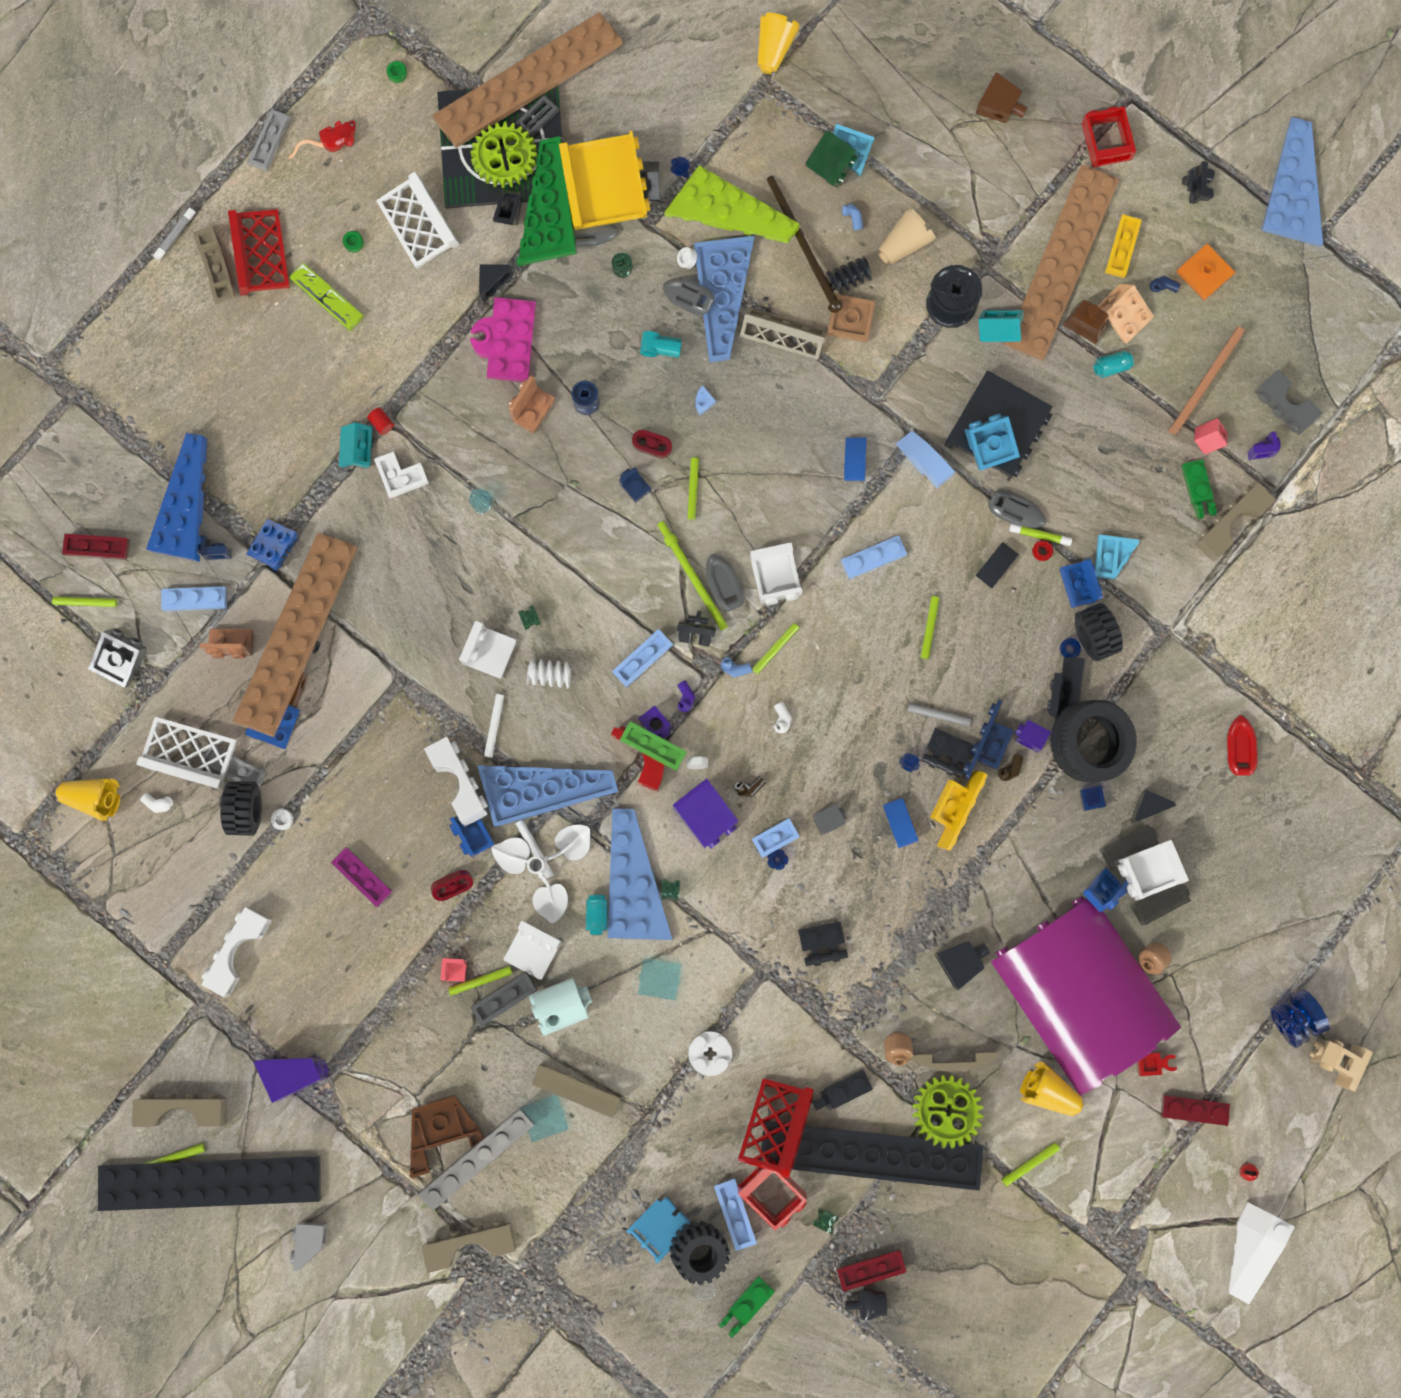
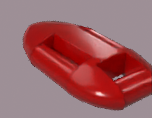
(1242, 747)

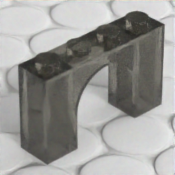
(1160, 902)

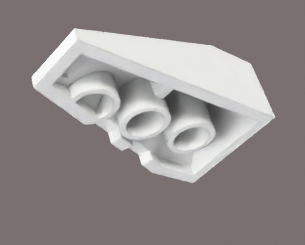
(1256, 1249)

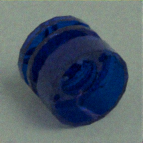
(1300, 1018)

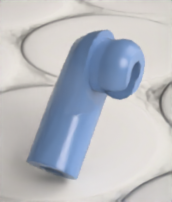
(855, 214)

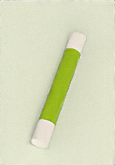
(1040, 534)

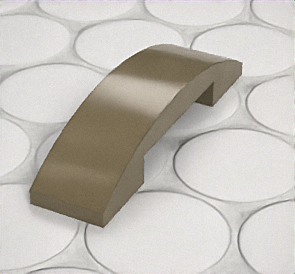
(215, 265)
(979, 1060)

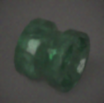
(624, 269)
(529, 617)
(670, 890)
(825, 1220)

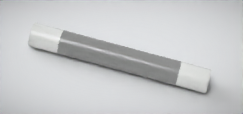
(174, 234)

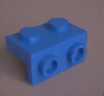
(1081, 583)
(473, 836)
(1105, 890)

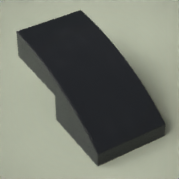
(997, 565)

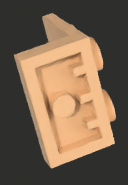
(1126, 311)

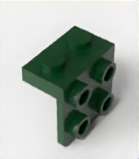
(832, 159)

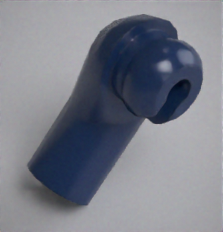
(1162, 283)

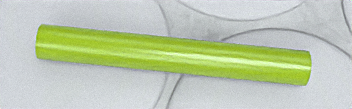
(693, 481)
(81, 601)
(930, 627)
(775, 648)
(480, 980)
(180, 1154)
(1029, 1165)

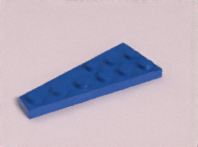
(182, 506)

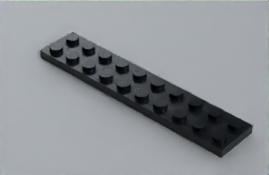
(883, 1157)
(209, 1183)

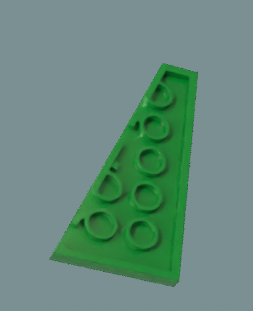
(548, 215)

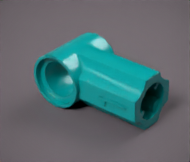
(654, 344)

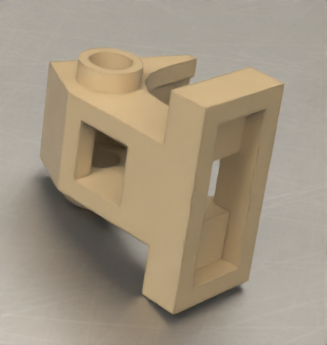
(1330, 1055)

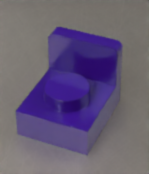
(1265, 449)

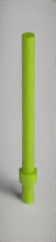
(671, 541)

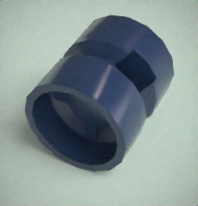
(585, 397)

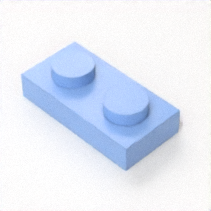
(775, 838)

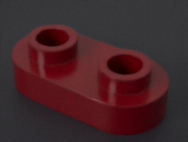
(653, 442)
(451, 885)

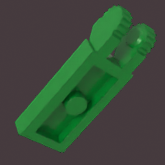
(1198, 487)
(747, 1305)

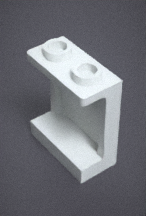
(775, 574)
(1152, 870)

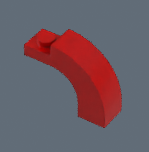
(652, 771)

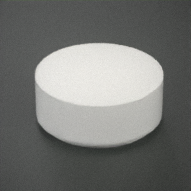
(687, 257)
(697, 762)
(282, 819)

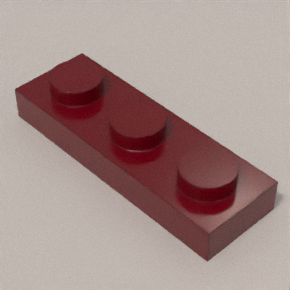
(95, 546)
(1195, 1110)
(871, 1270)

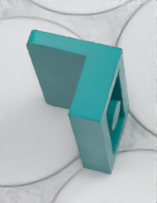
(1000, 325)
(355, 445)

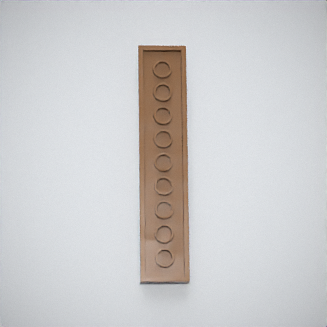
(527, 80)
(1063, 260)
(295, 635)

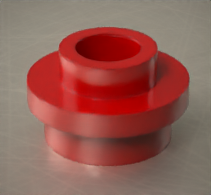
(1045, 545)

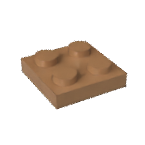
(852, 320)

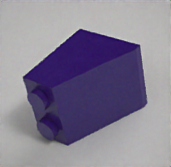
(705, 814)
(290, 1075)

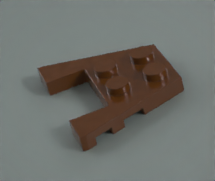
(436, 1125)

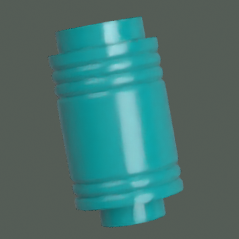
(1113, 364)
(596, 914)

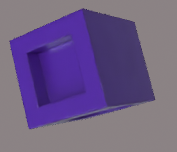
(654, 714)
(1032, 735)

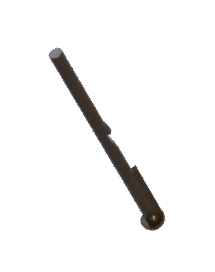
(835, 304)

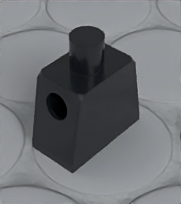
(962, 962)

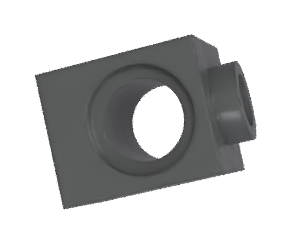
(829, 819)

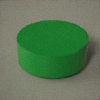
(396, 72)
(353, 241)

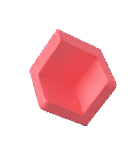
(1211, 436)
(453, 969)

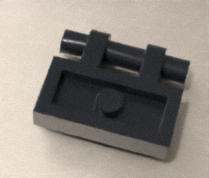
(948, 746)
(820, 937)

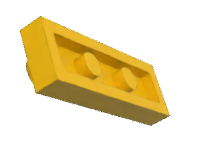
(1123, 246)

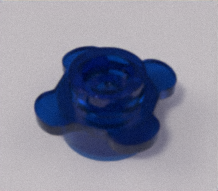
(680, 166)

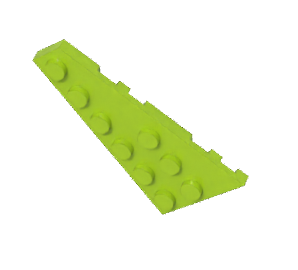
(724, 206)

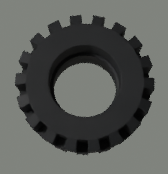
(1098, 632)
(240, 808)
(711, 1264)

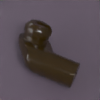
(1012, 771)
(749, 789)

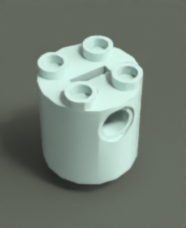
(560, 1005)

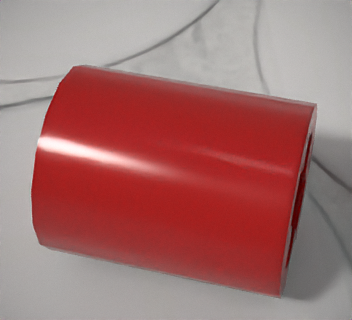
(380, 421)

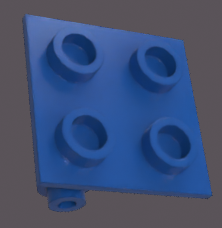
(272, 543)
(284, 730)

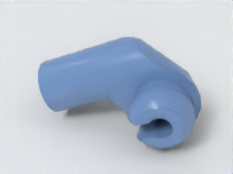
(733, 669)

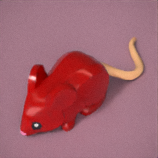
(333, 138)

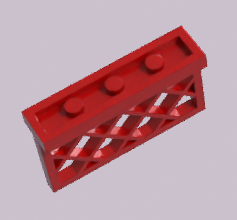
(242, 257)
(795, 1132)

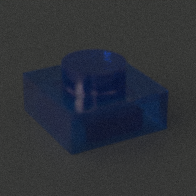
(1092, 798)

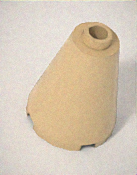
(905, 238)

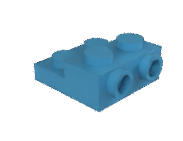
(992, 441)

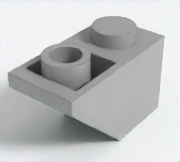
(309, 1241)

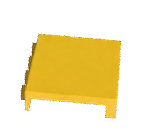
(604, 181)

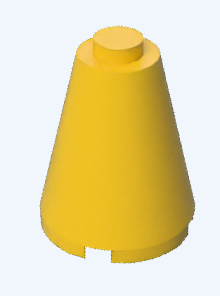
(774, 40)
(91, 796)
(1049, 1091)

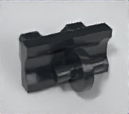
(1197, 183)
(686, 629)

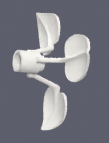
(513, 855)

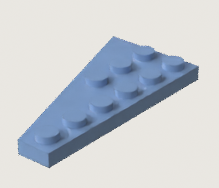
(1294, 197)
(723, 270)
(532, 791)
(633, 893)

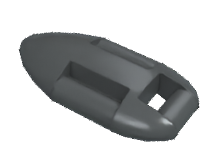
(595, 235)
(688, 295)
(1016, 510)
(723, 583)

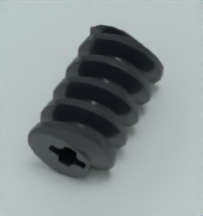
(849, 274)

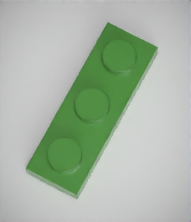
(653, 746)

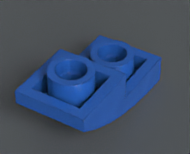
(855, 459)
(900, 823)

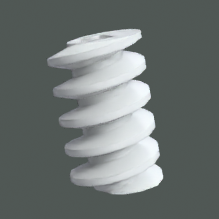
(549, 673)

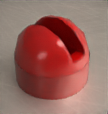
(1251, 1167)

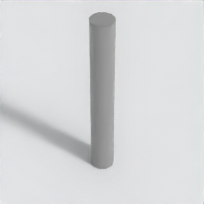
(939, 714)

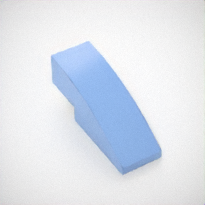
(925, 459)

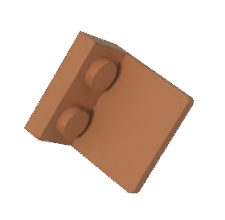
(530, 405)
(229, 642)

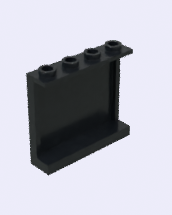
(998, 396)

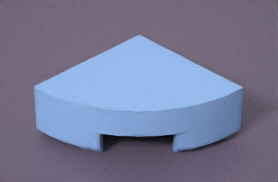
(703, 400)

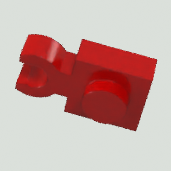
(1153, 1064)

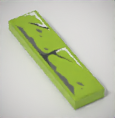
(326, 297)

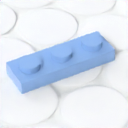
(873, 557)
(193, 598)
(642, 658)
(735, 1214)

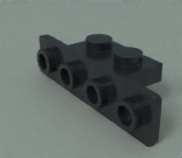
(1066, 686)

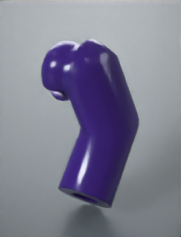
(687, 697)

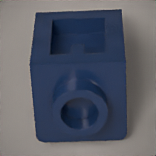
(634, 484)
(214, 552)

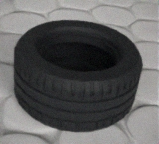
(1121, 741)

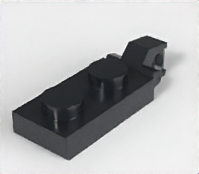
(843, 1091)

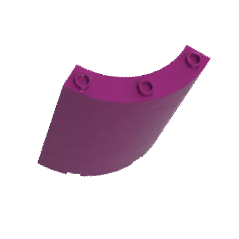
(1086, 995)

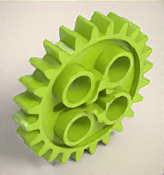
(485, 158)
(949, 1091)

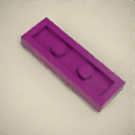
(361, 877)

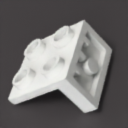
(487, 650)
(532, 950)

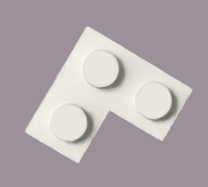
(397, 480)

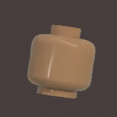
(1155, 958)
(898, 1048)

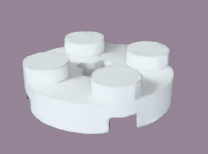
(720, 1061)

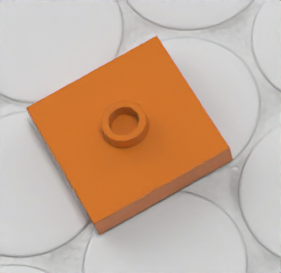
(1205, 272)

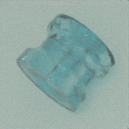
(477, 497)

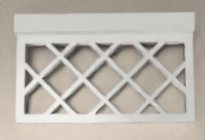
(429, 208)
(187, 772)

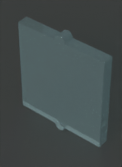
(659, 979)
(547, 1117)

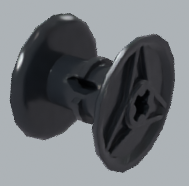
(953, 296)

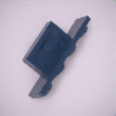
(992, 745)

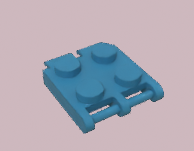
(658, 1227)

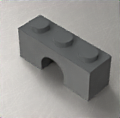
(1274, 395)

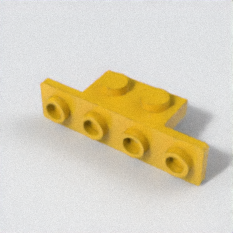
(955, 807)

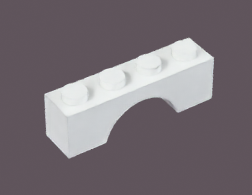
(467, 803)
(222, 976)

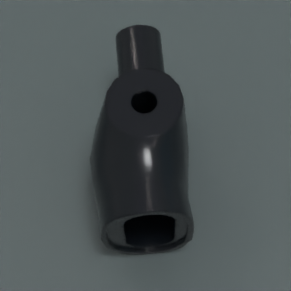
(870, 1304)

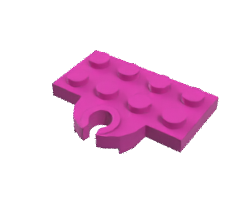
(507, 339)

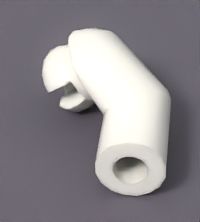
(784, 718)
(158, 805)

